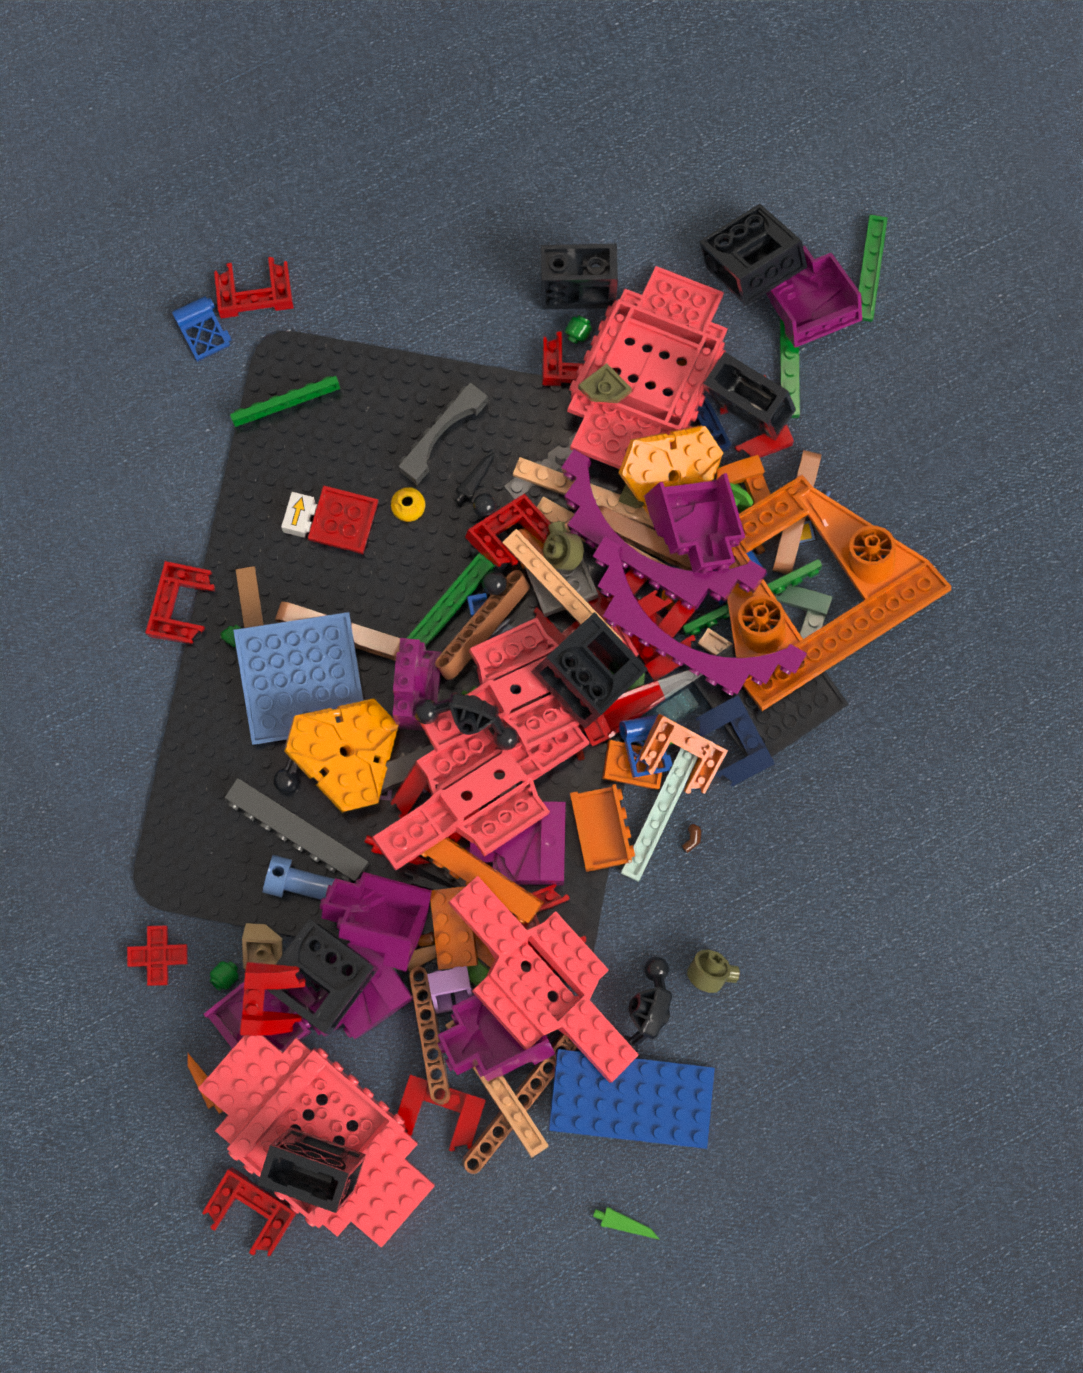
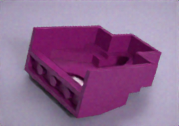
(816, 300)
(698, 522)
(414, 680)
(535, 853)
(379, 915)
(378, 1000)
(227, 1015)
(485, 1044)

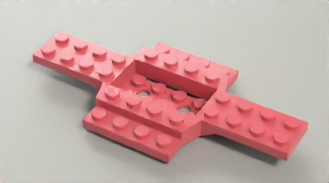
(509, 662)
(471, 768)
(521, 998)

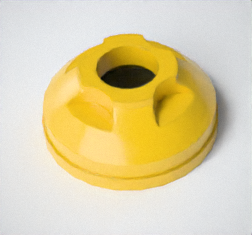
(411, 512)

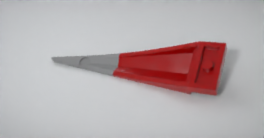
(635, 703)

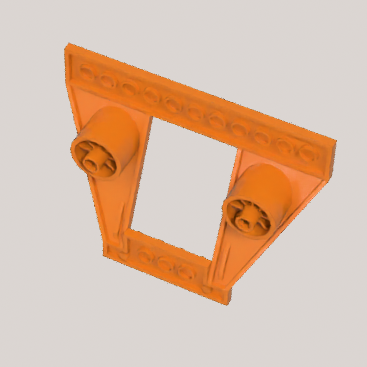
(890, 587)

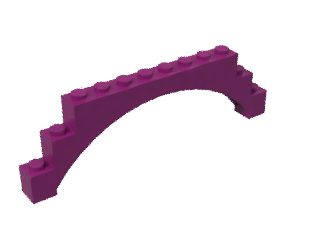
(678, 583)
(628, 614)

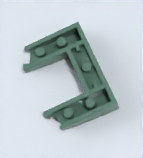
(811, 601)

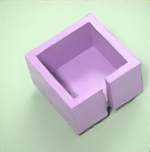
(448, 981)

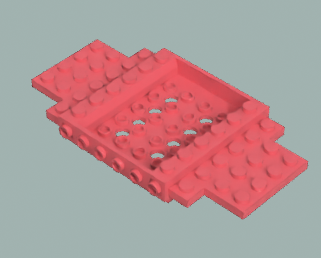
(671, 318)
(268, 1093)

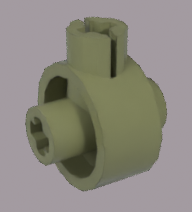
(562, 548)
(710, 971)

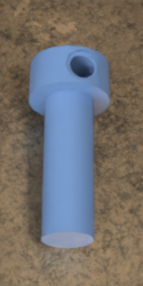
(294, 880)

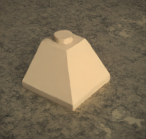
(261, 945)

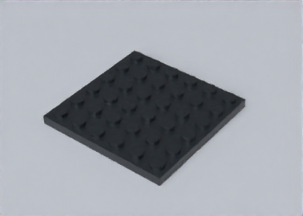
(785, 719)

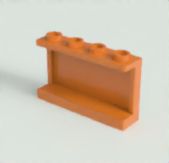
(602, 828)

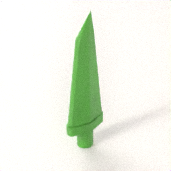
(621, 1222)

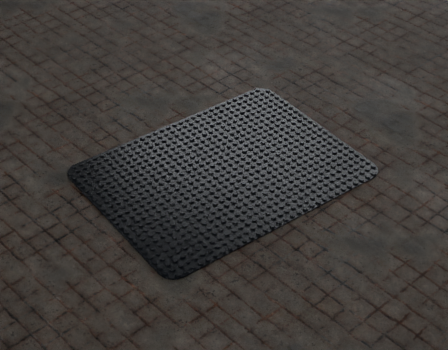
(195, 848)

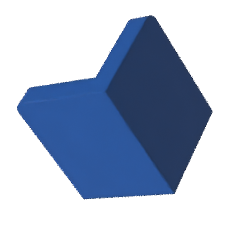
(476, 602)

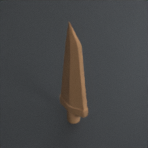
(422, 956)

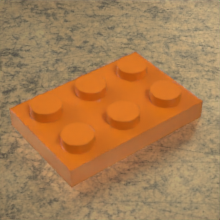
(618, 767)

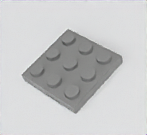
(577, 578)

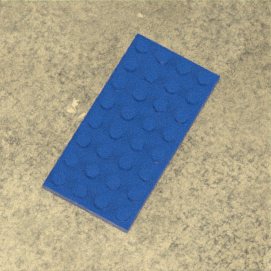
(643, 1103)

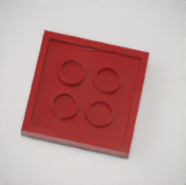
(343, 519)

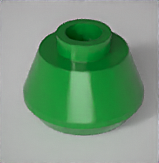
(228, 635)

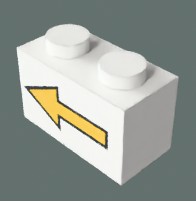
(298, 514)

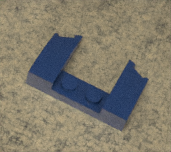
(709, 419)
(736, 713)

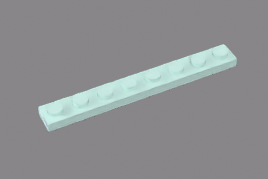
(660, 814)

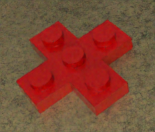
(157, 955)

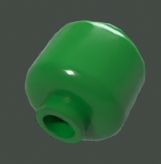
(578, 329)
(224, 975)

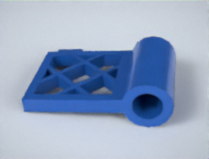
(197, 313)
(637, 731)

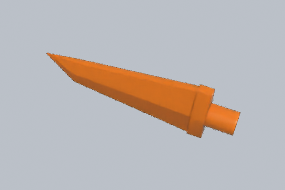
(199, 1077)

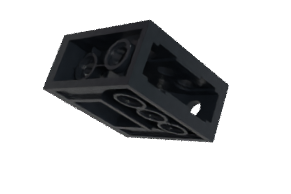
(757, 258)
(569, 276)
(750, 396)
(586, 673)
(331, 977)
(311, 1169)

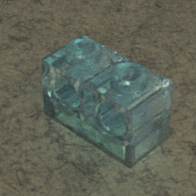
(678, 706)

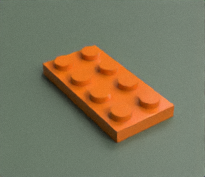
(453, 937)

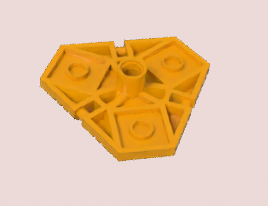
(689, 460)
(363, 732)

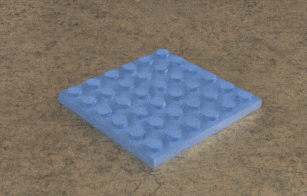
(296, 671)

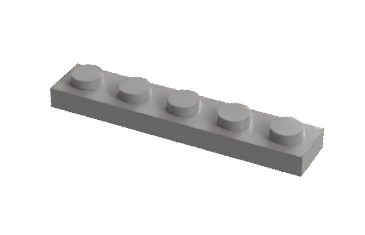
(517, 483)

